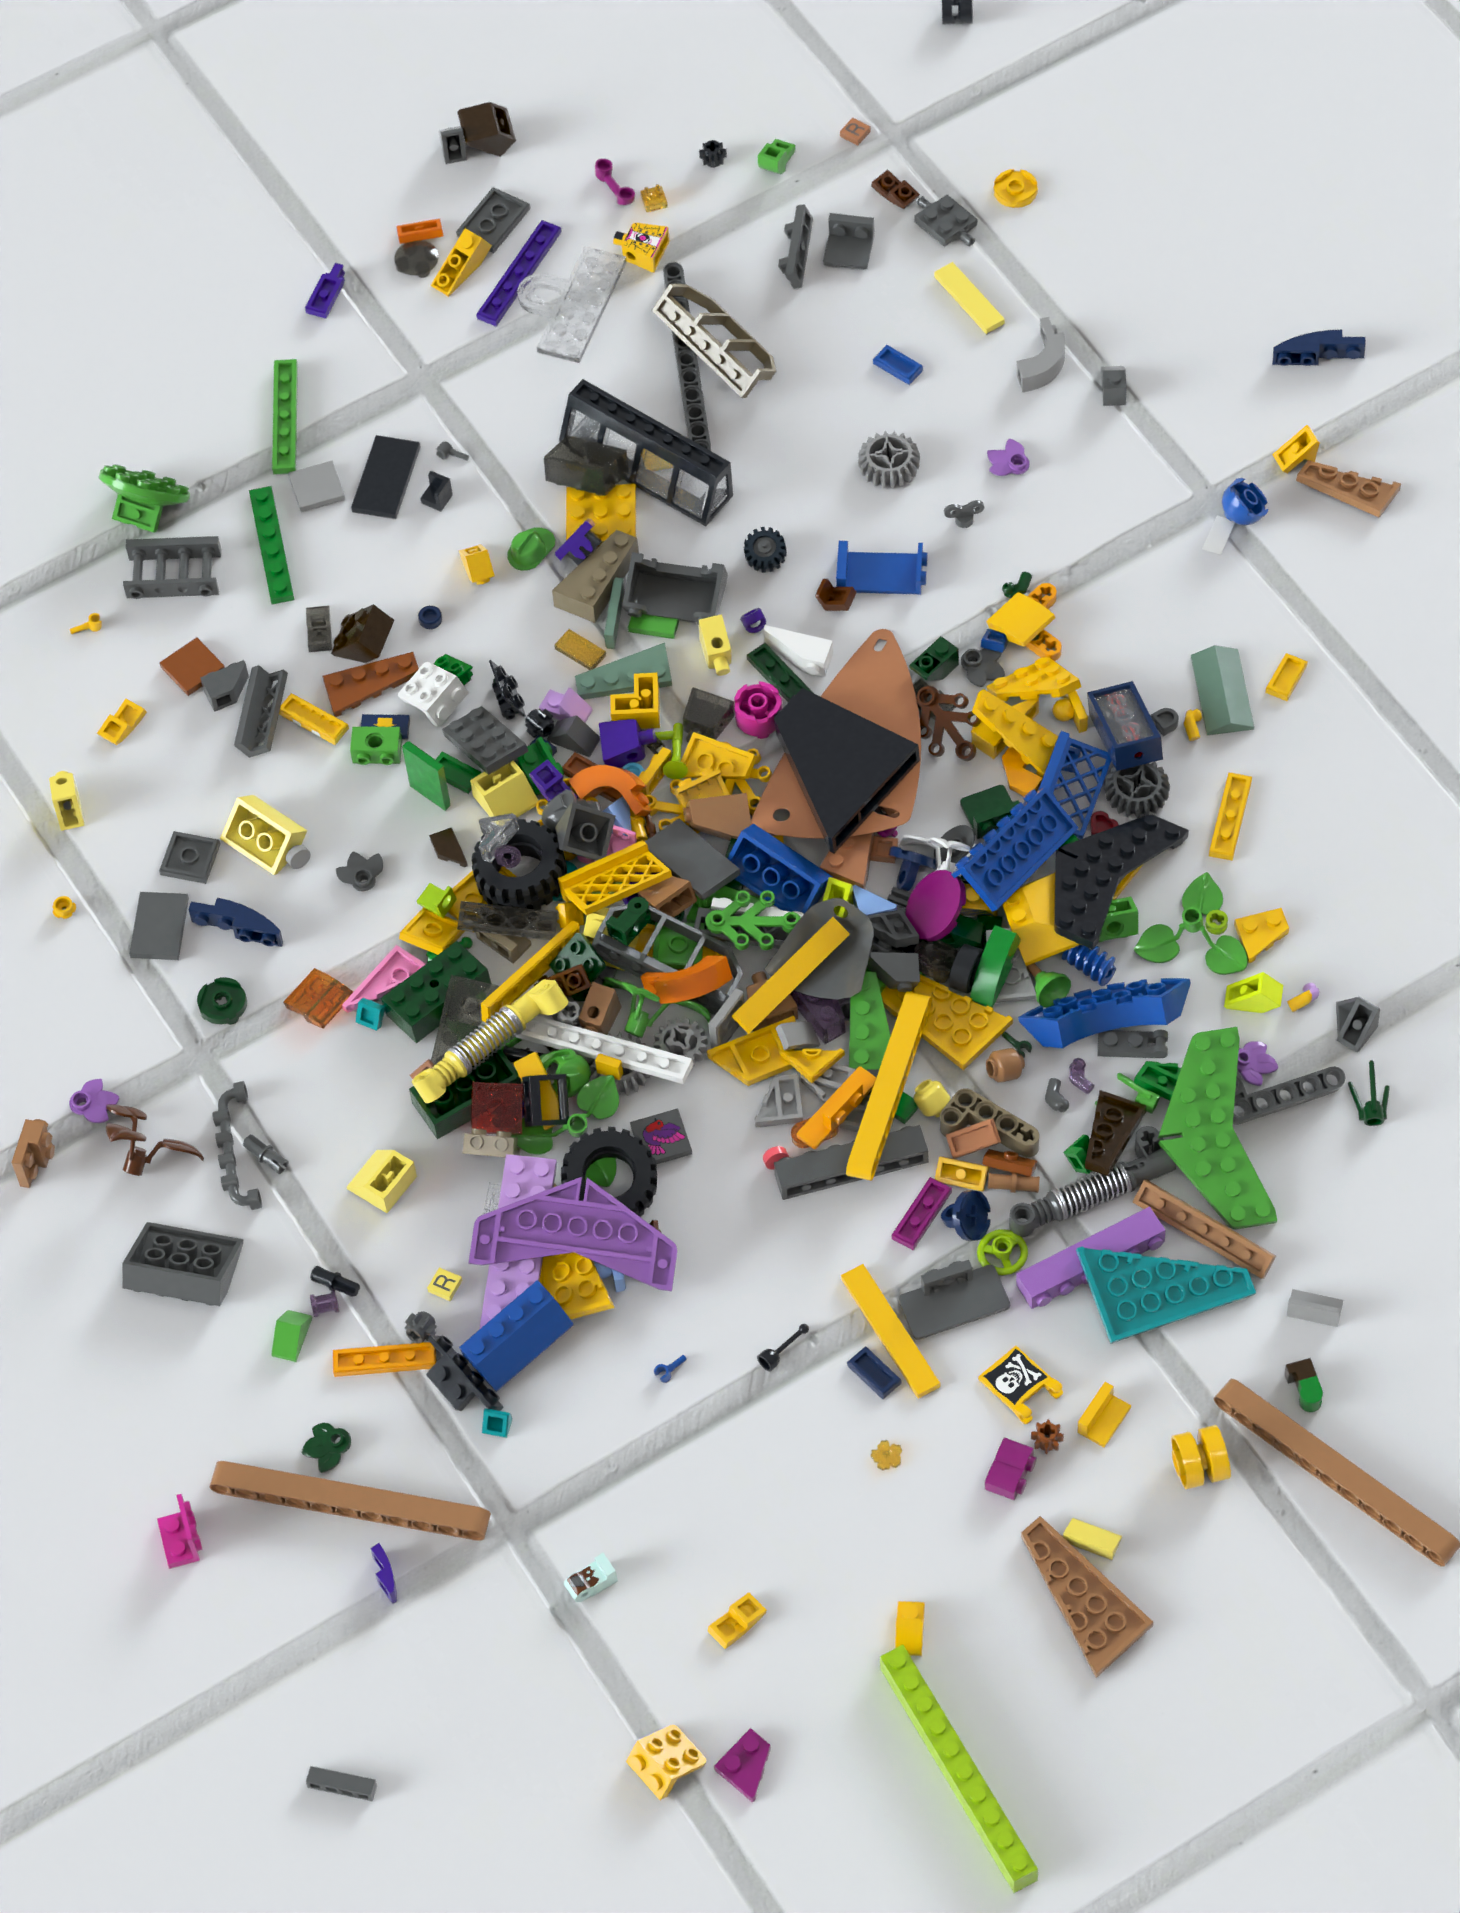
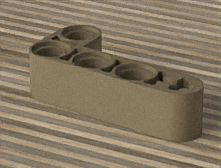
(1021, 1139)

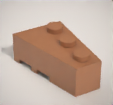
(851, 860)

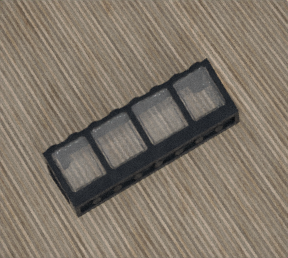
(657, 456)

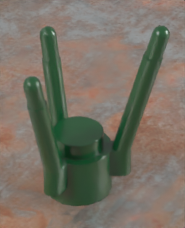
(1372, 1112)

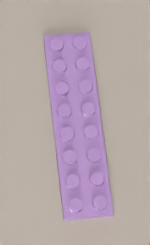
(506, 1281)

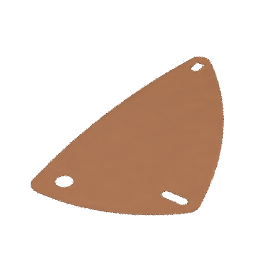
(879, 690)

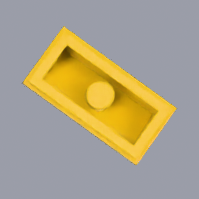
(961, 1173)

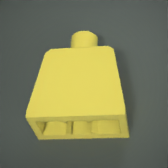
(715, 644)
(62, 790)

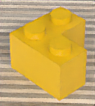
(641, 705)

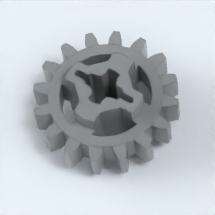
(686, 1038)

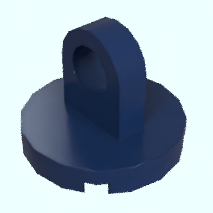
(910, 866)
(968, 1215)

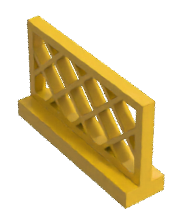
(613, 868)

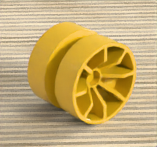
(1193, 1458)

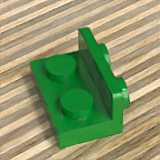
(536, 755)

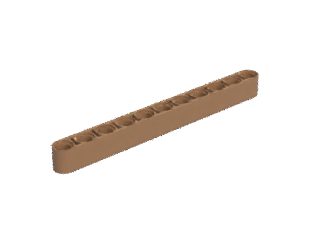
(1337, 1472)
(350, 1500)

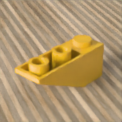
(461, 262)

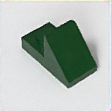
(965, 932)

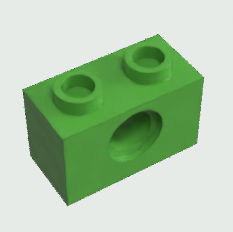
(386, 739)
(1120, 920)

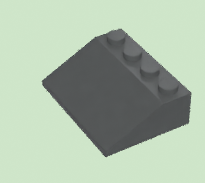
(181, 1264)

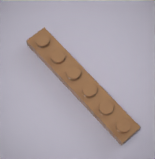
(1204, 1229)

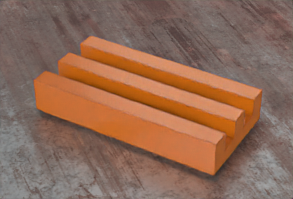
(419, 231)

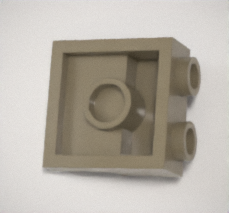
(489, 1145)

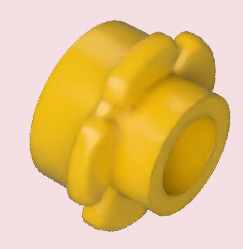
(63, 902)

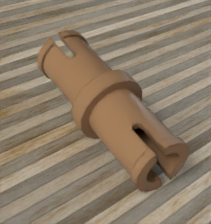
(1013, 1182)

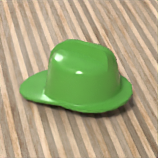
(530, 548)

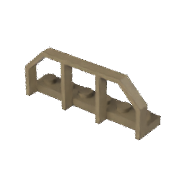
(706, 345)

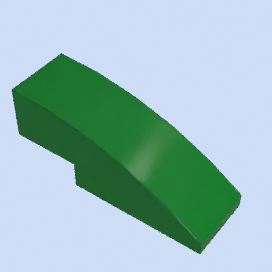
(994, 966)

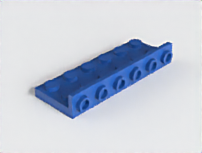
(1016, 847)

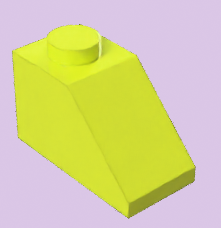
(1254, 994)

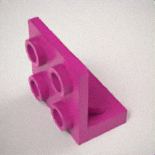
(180, 1536)

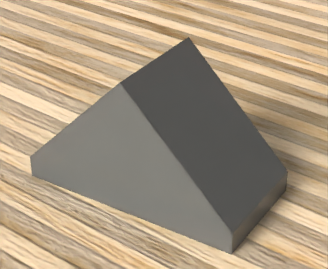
(574, 735)

